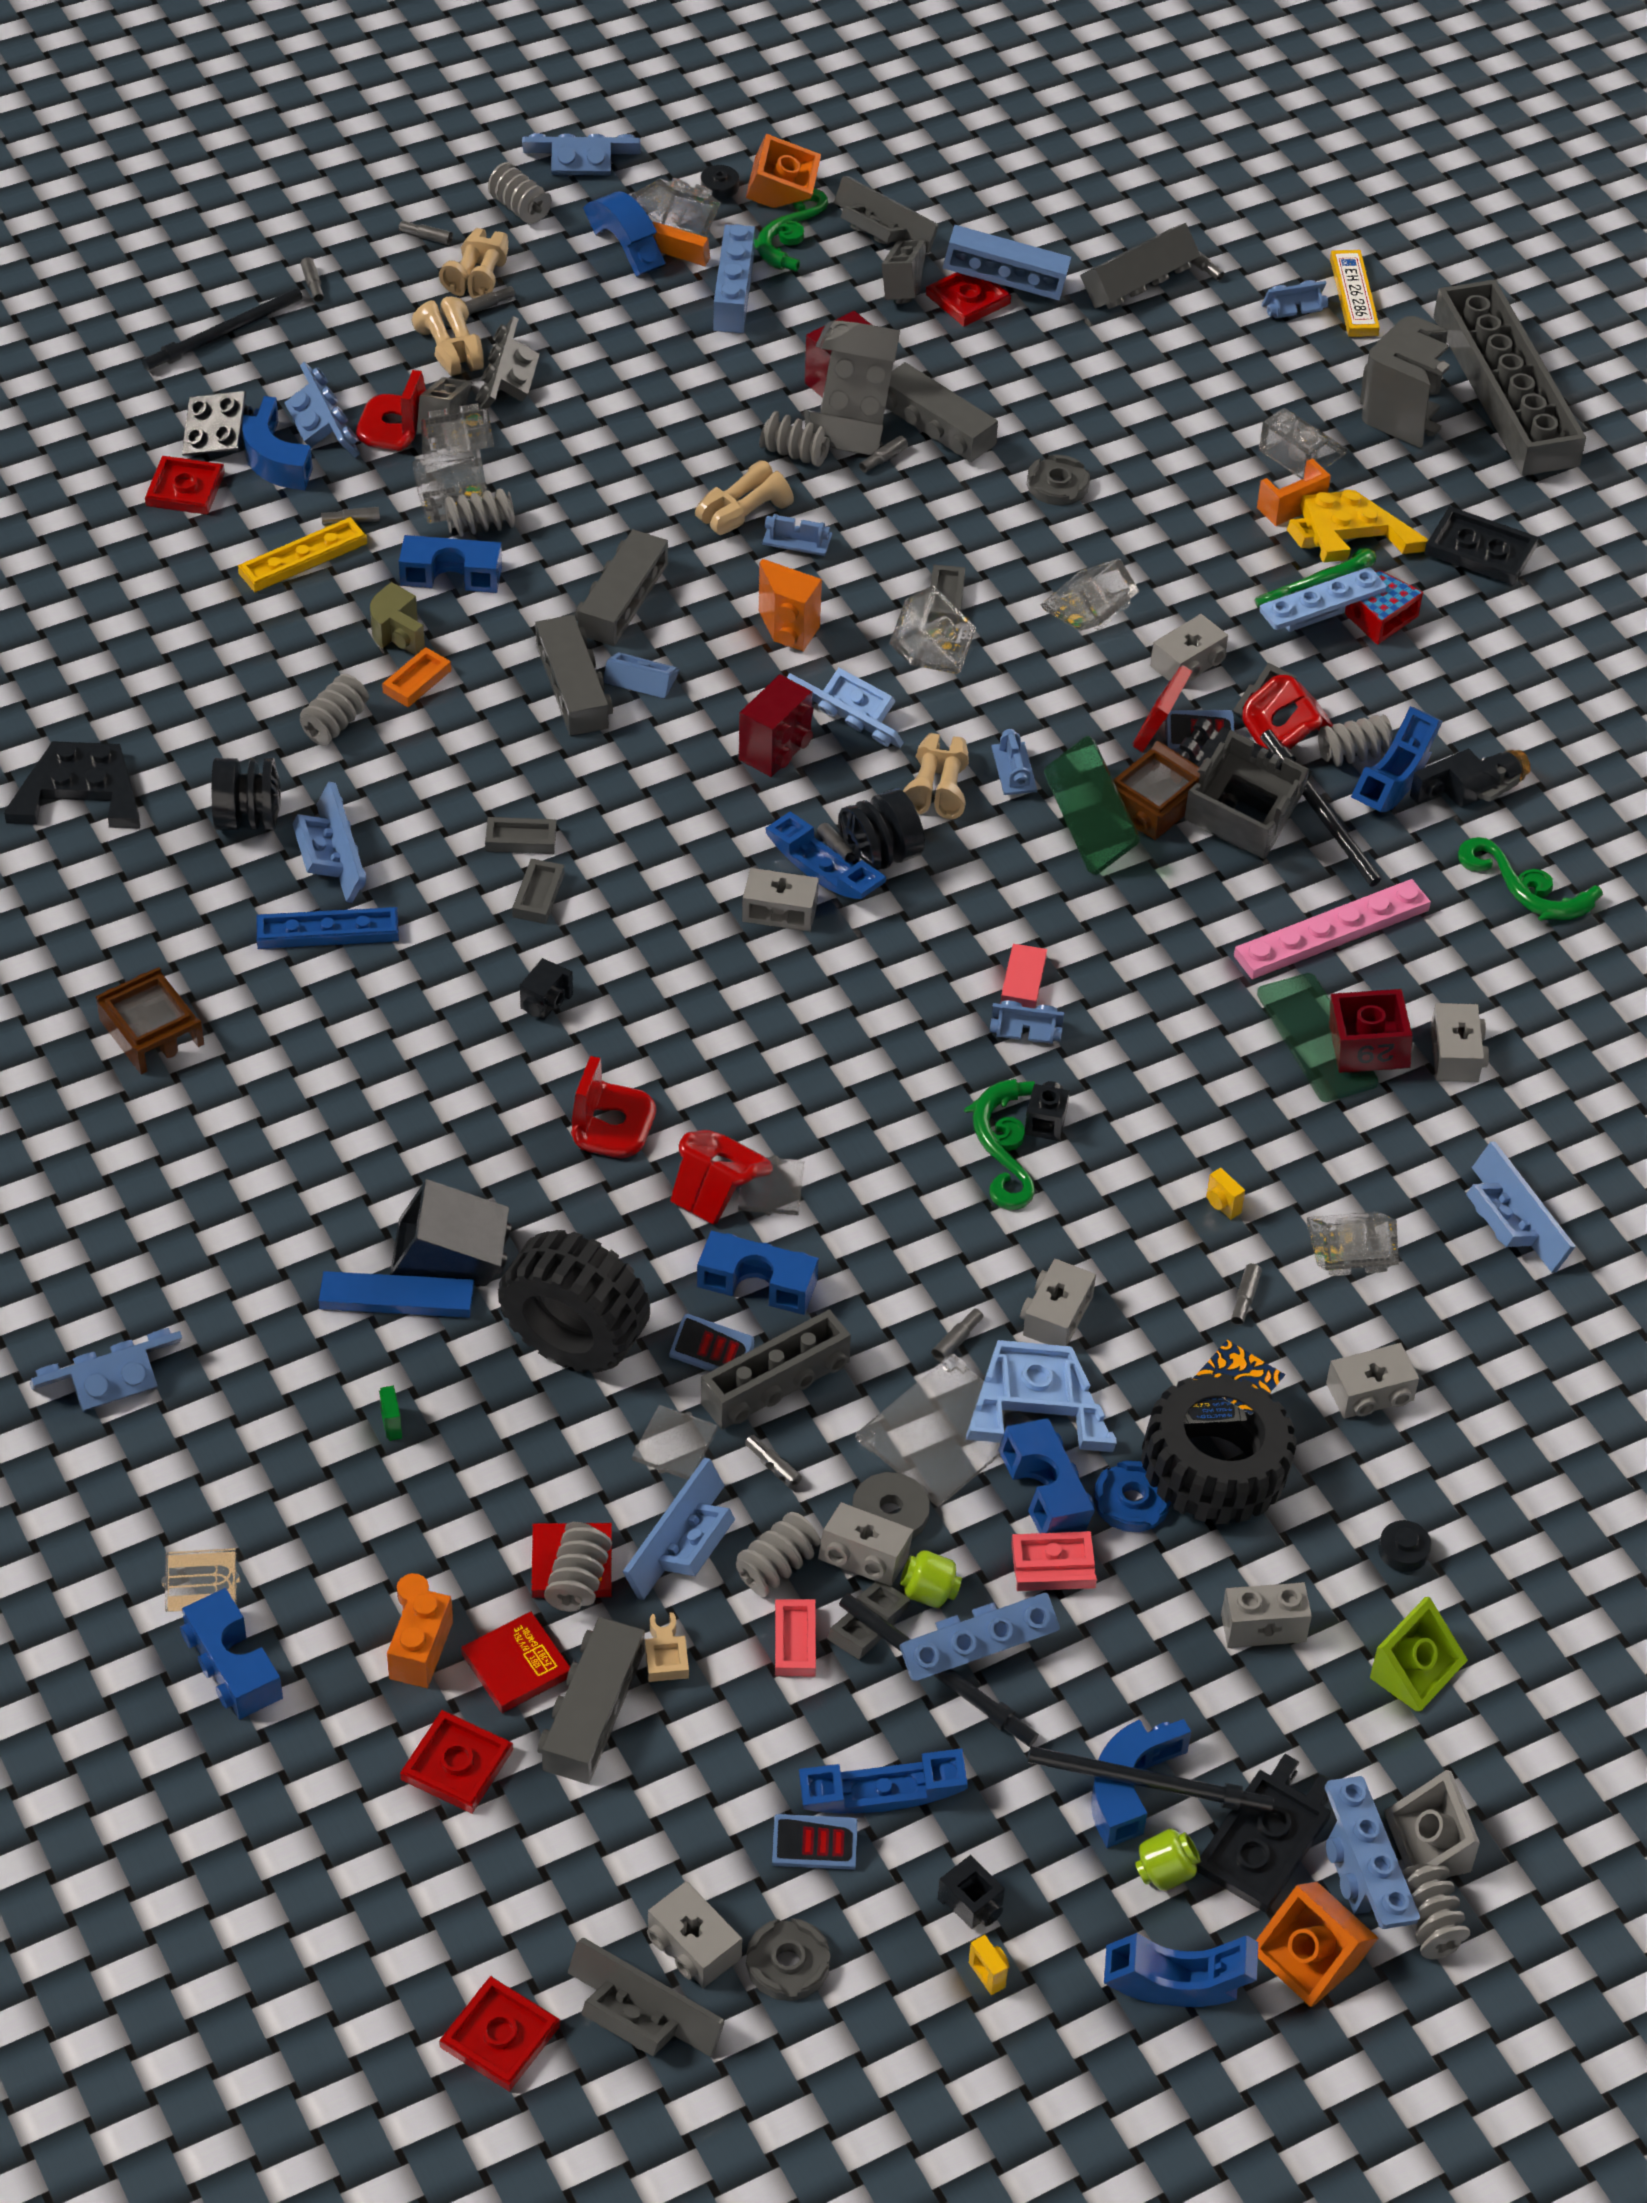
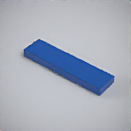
(327, 928)
(396, 1294)

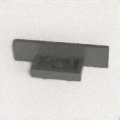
(882, 216)
(510, 367)
(639, 2005)

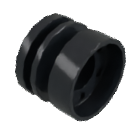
(244, 793)
(882, 829)

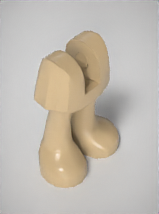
(478, 250)
(455, 350)
(726, 514)
(948, 797)

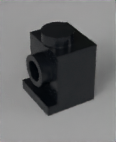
(545, 988)
(1047, 1103)
(972, 1882)

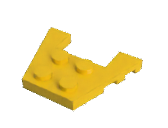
(1352, 516)

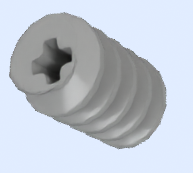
(519, 193)
(795, 440)
(479, 511)
(333, 709)
(1355, 738)
(776, 1552)
(577, 1567)
(1438, 1923)

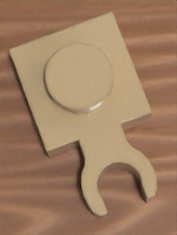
(666, 1653)

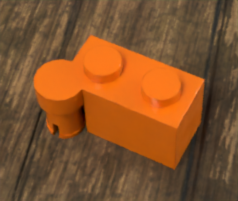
(420, 1632)

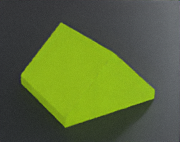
(1418, 1657)

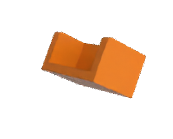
(1284, 503)

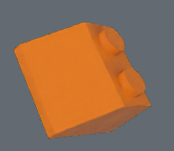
(782, 173)
(789, 604)
(1313, 1942)

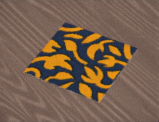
(1241, 1364)

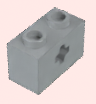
(1194, 645)
(780, 899)
(1458, 1042)
(1058, 1304)
(1372, 1380)
(865, 1544)
(1266, 1615)
(694, 1935)

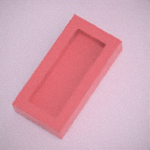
(1024, 975)
(795, 1637)

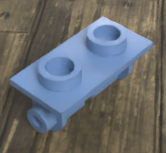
(1282, 300)
(807, 538)
(1013, 764)
(1014, 1017)

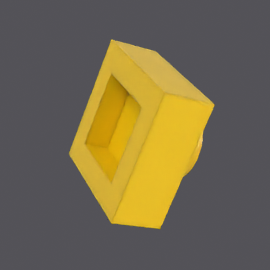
(1301, 533)
(1225, 1193)
(989, 1964)

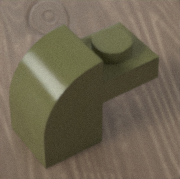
(395, 619)

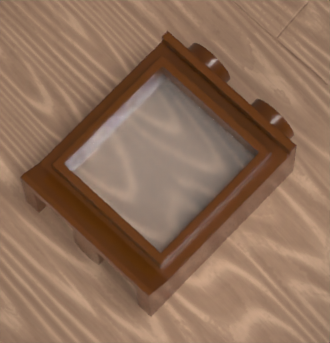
(1157, 789)
(146, 1016)

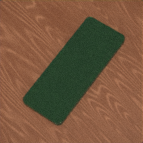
(1091, 805)
(1302, 1018)

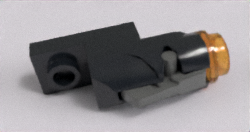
(1469, 778)

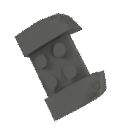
(855, 384)

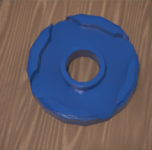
(1121, 1512)

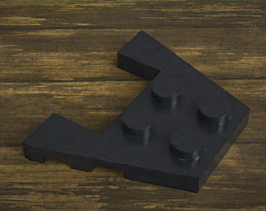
(77, 773)

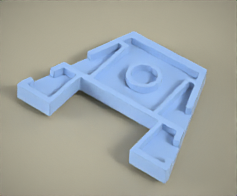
(1038, 1381)

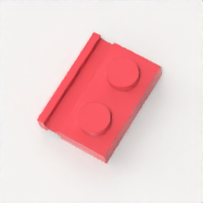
(1053, 1561)

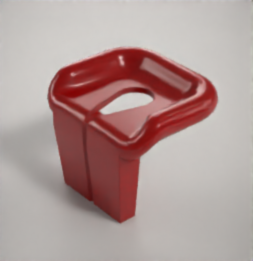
(392, 436)
(1276, 695)
(599, 1136)
(707, 1184)

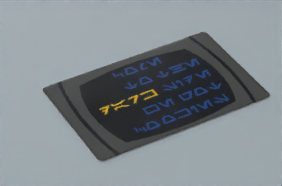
(1214, 1411)

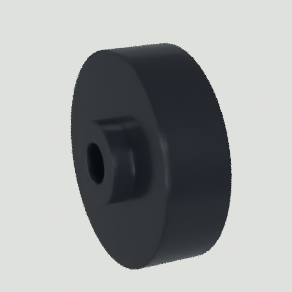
(721, 180)
(1404, 1545)

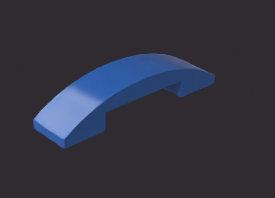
(815, 859)
(885, 1787)

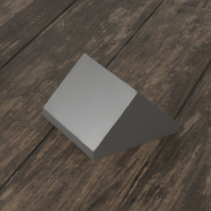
(1434, 1826)

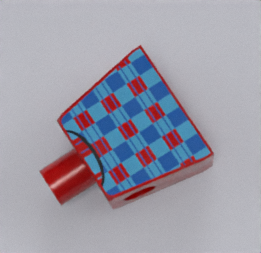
(1386, 612)

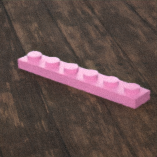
(1331, 929)

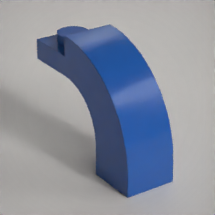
(630, 225)
(271, 458)
(1392, 777)
(1115, 1804)
(1180, 1977)

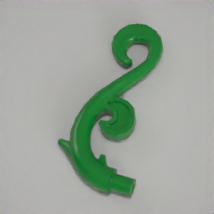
(789, 232)
(1361, 559)
(1519, 886)
(998, 1145)

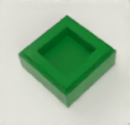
(390, 1413)

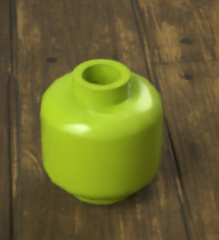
(930, 1579)
(1167, 1859)

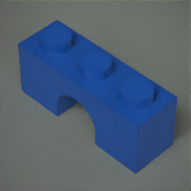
(428, 557)
(732, 1259)
(1039, 1453)
(243, 1680)

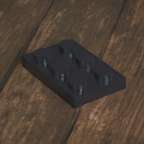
(1481, 545)

